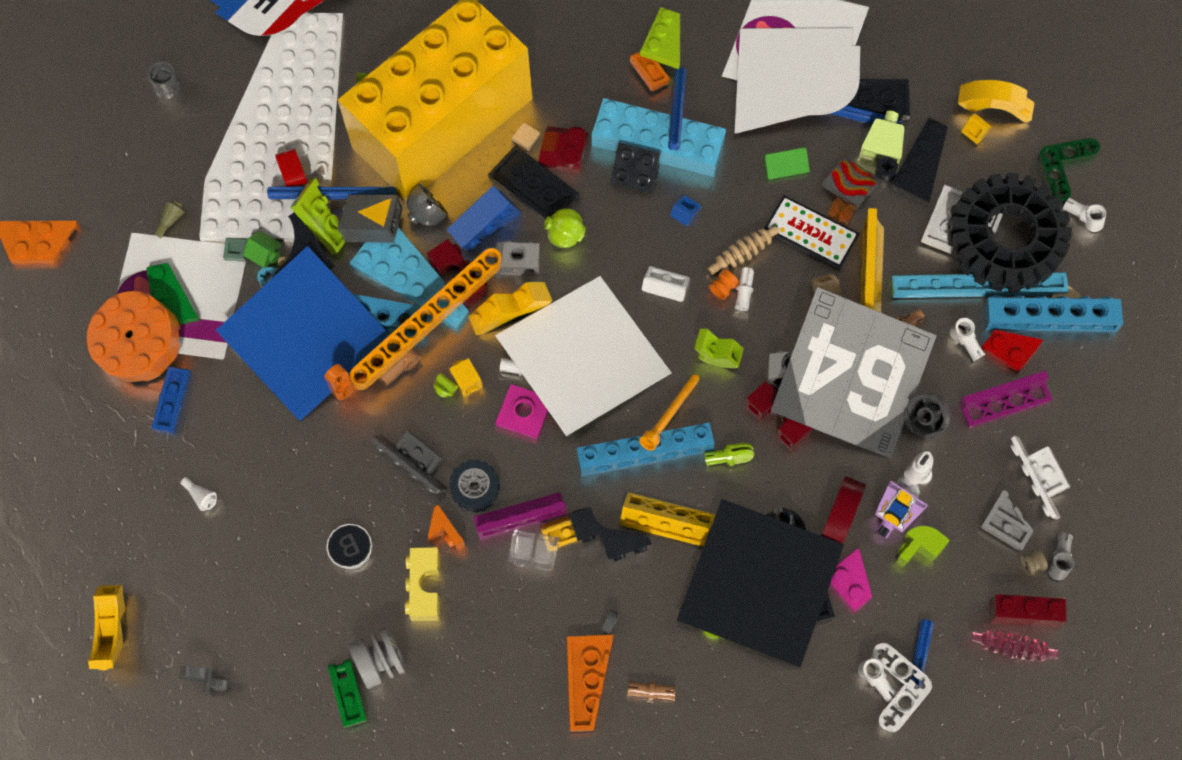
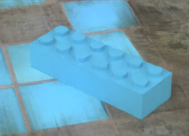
(699, 144)

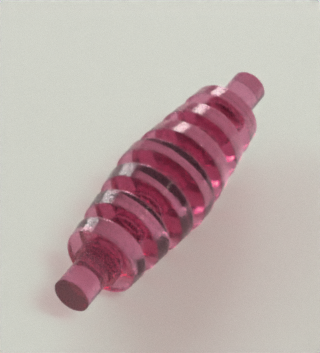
(1014, 645)

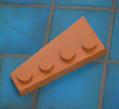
(586, 675)

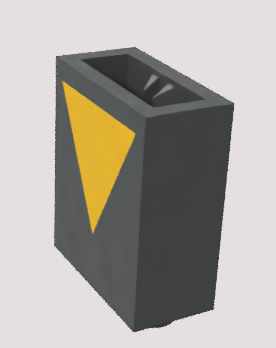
(370, 218)

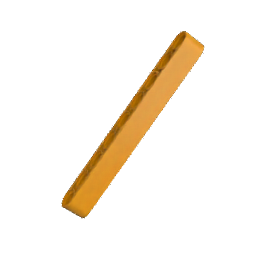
(423, 328)

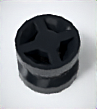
(884, 173)

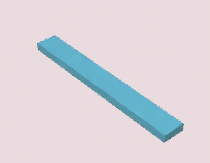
(964, 286)

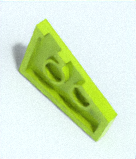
(664, 39)
(314, 212)

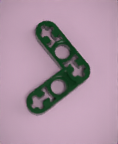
(1060, 159)

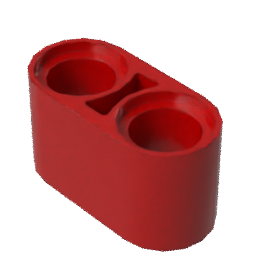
(291, 168)

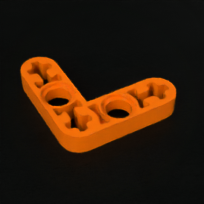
(340, 381)

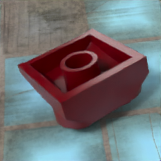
(563, 148)

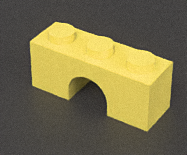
(422, 563)

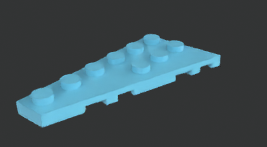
(405, 273)

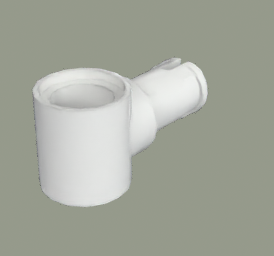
(1086, 213)
(967, 339)
(878, 679)

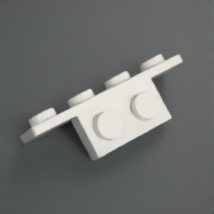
(1045, 473)

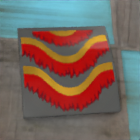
(851, 182)

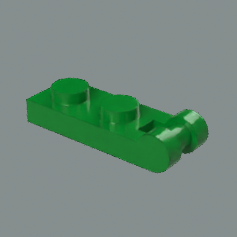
(347, 694)

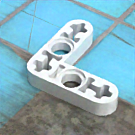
(908, 689)

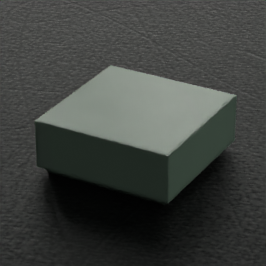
(234, 249)

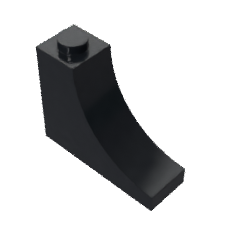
(302, 239)

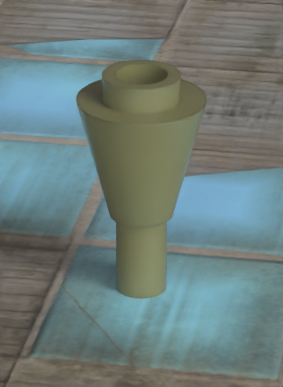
(170, 215)

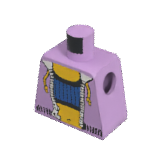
(897, 510)

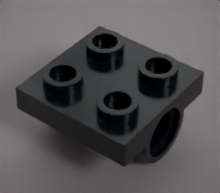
(635, 167)

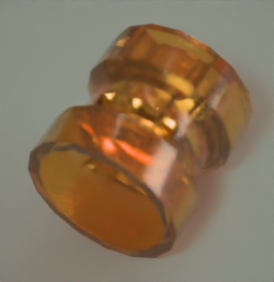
(846, 211)

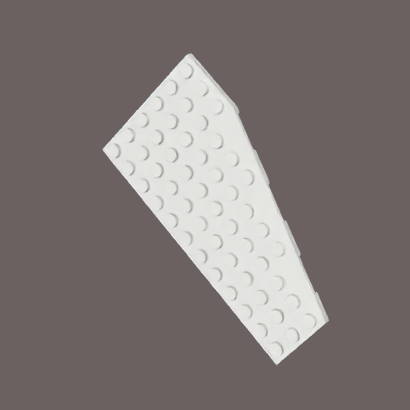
(283, 108)

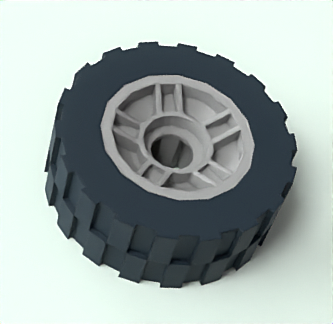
(474, 473)

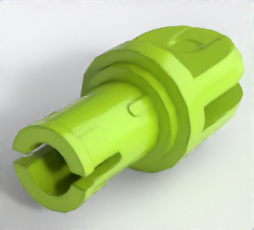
(731, 454)

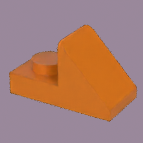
(441, 525)

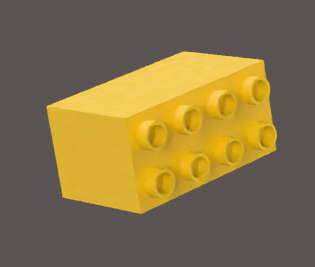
(437, 97)

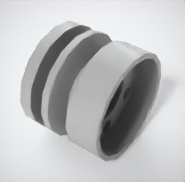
(376, 658)

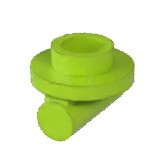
(444, 386)

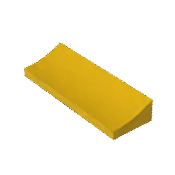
(872, 261)

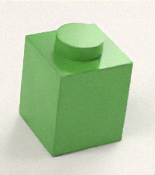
(262, 249)

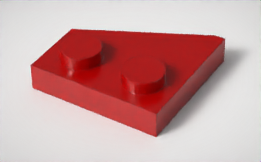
(1011, 349)

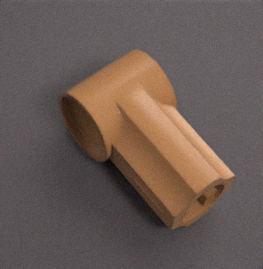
(406, 363)

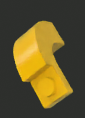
(996, 94)

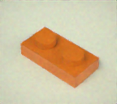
(650, 71)

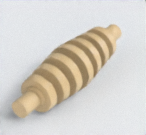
(743, 249)

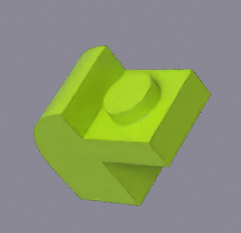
(718, 352)
(924, 540)

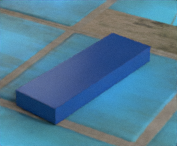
(171, 400)

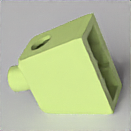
(884, 138)

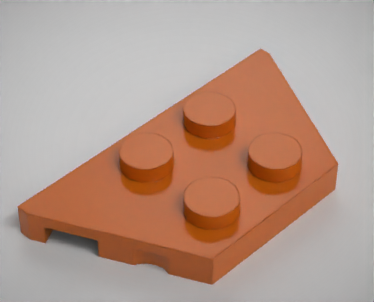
(35, 240)

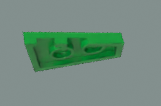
(168, 291)

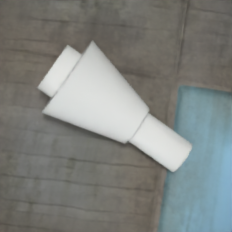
(203, 497)

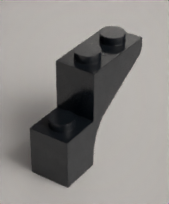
(614, 542)

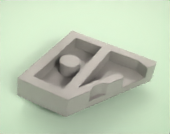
(1007, 523)

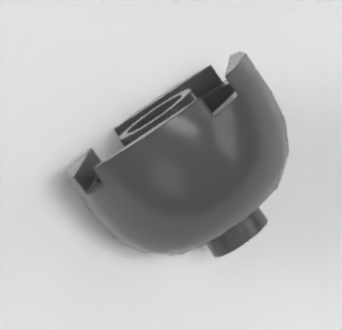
(424, 207)
(928, 415)

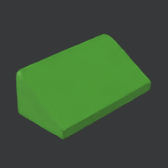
(786, 163)

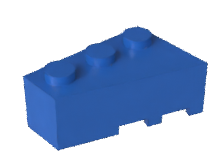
(483, 219)

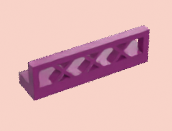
(1004, 391)
(520, 515)

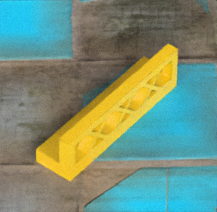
(666, 522)

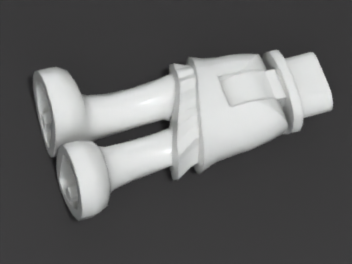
(917, 473)

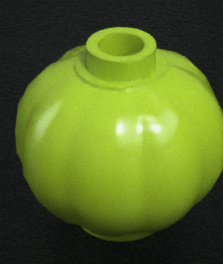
(565, 228)

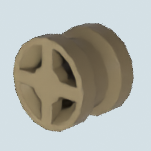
(1033, 562)

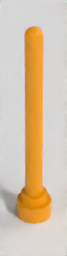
(651, 438)

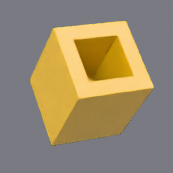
(465, 377)

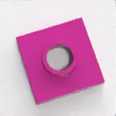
(527, 426)

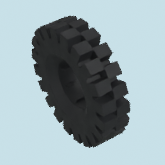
(994, 262)

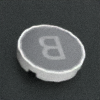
(349, 546)

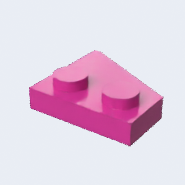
(851, 581)

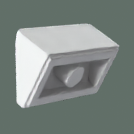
(665, 284)

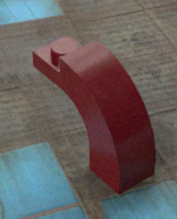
(844, 510)

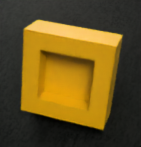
(976, 128)

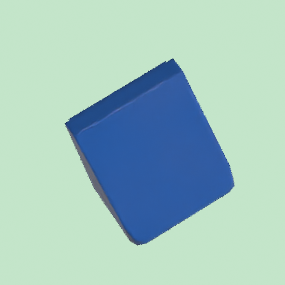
(685, 210)

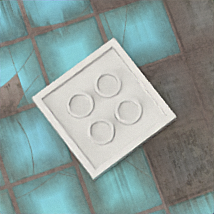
(937, 228)

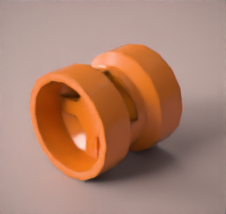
(724, 283)

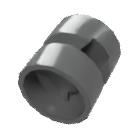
(164, 80)

